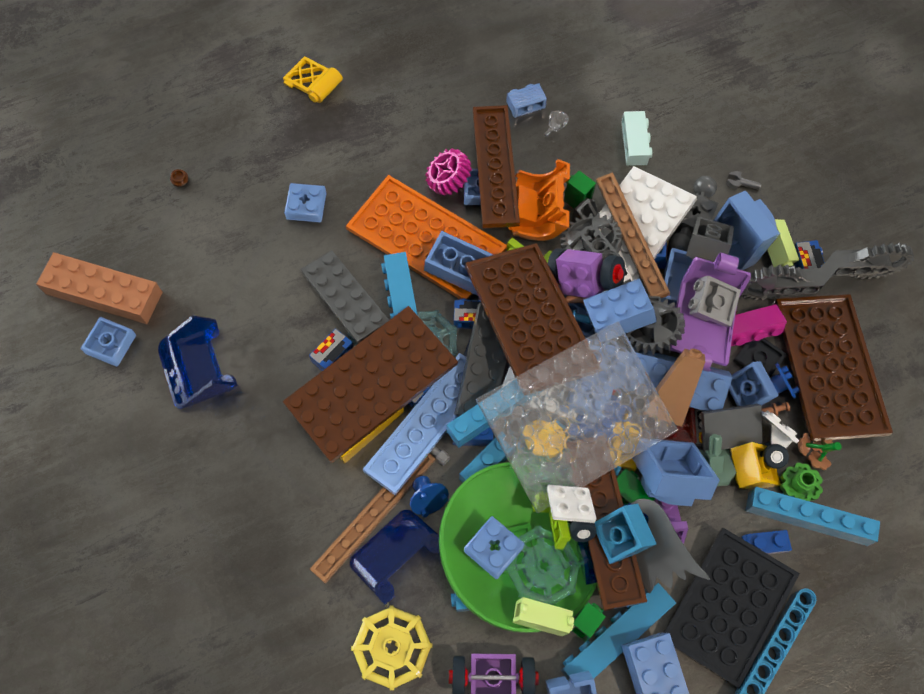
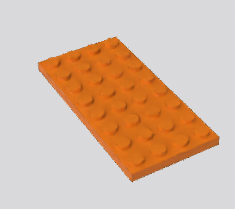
(408, 222)

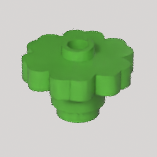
(801, 482)

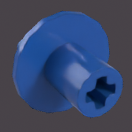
(780, 381)
(428, 496)

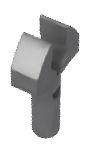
(740, 181)

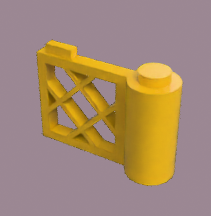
(321, 84)

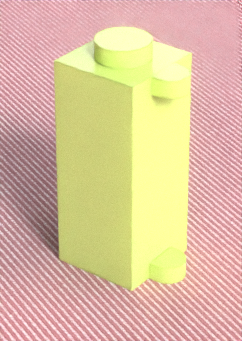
(782, 249)
(543, 617)

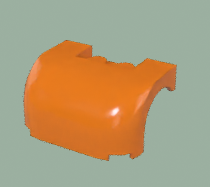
(542, 203)

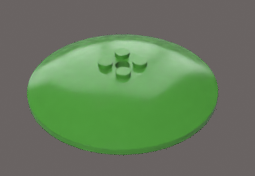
(498, 494)

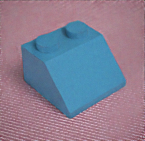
(624, 533)

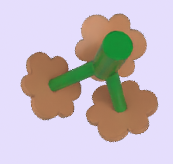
(817, 460)

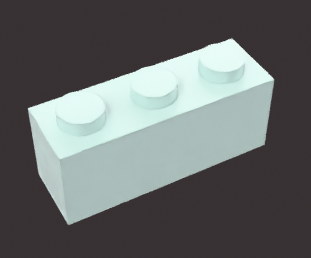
(636, 138)

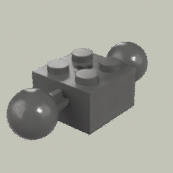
(704, 188)

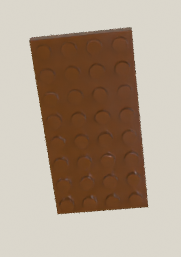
(524, 306)
(833, 368)
(370, 383)

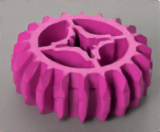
(448, 172)

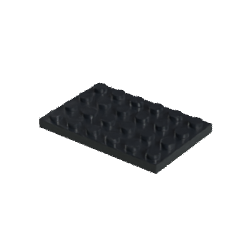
(730, 616)

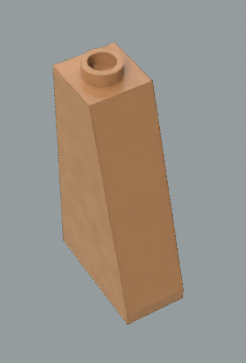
(680, 382)

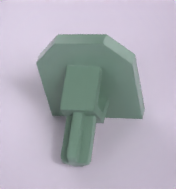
(719, 460)

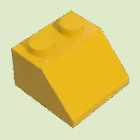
(751, 468)

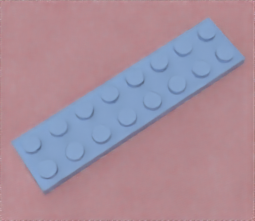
(417, 432)

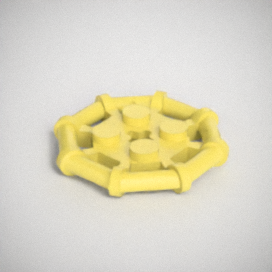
(398, 658)

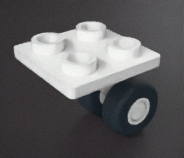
(775, 453)
(576, 507)

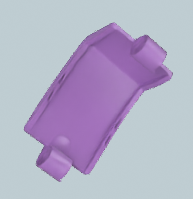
(703, 335)

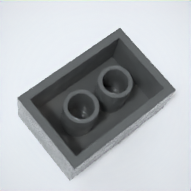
(709, 239)

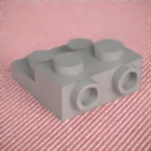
(714, 301)

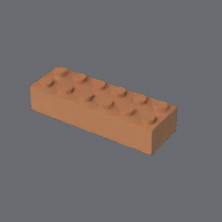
(100, 288)

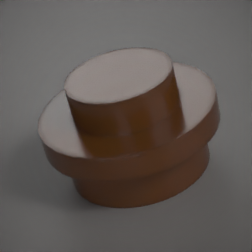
(179, 177)

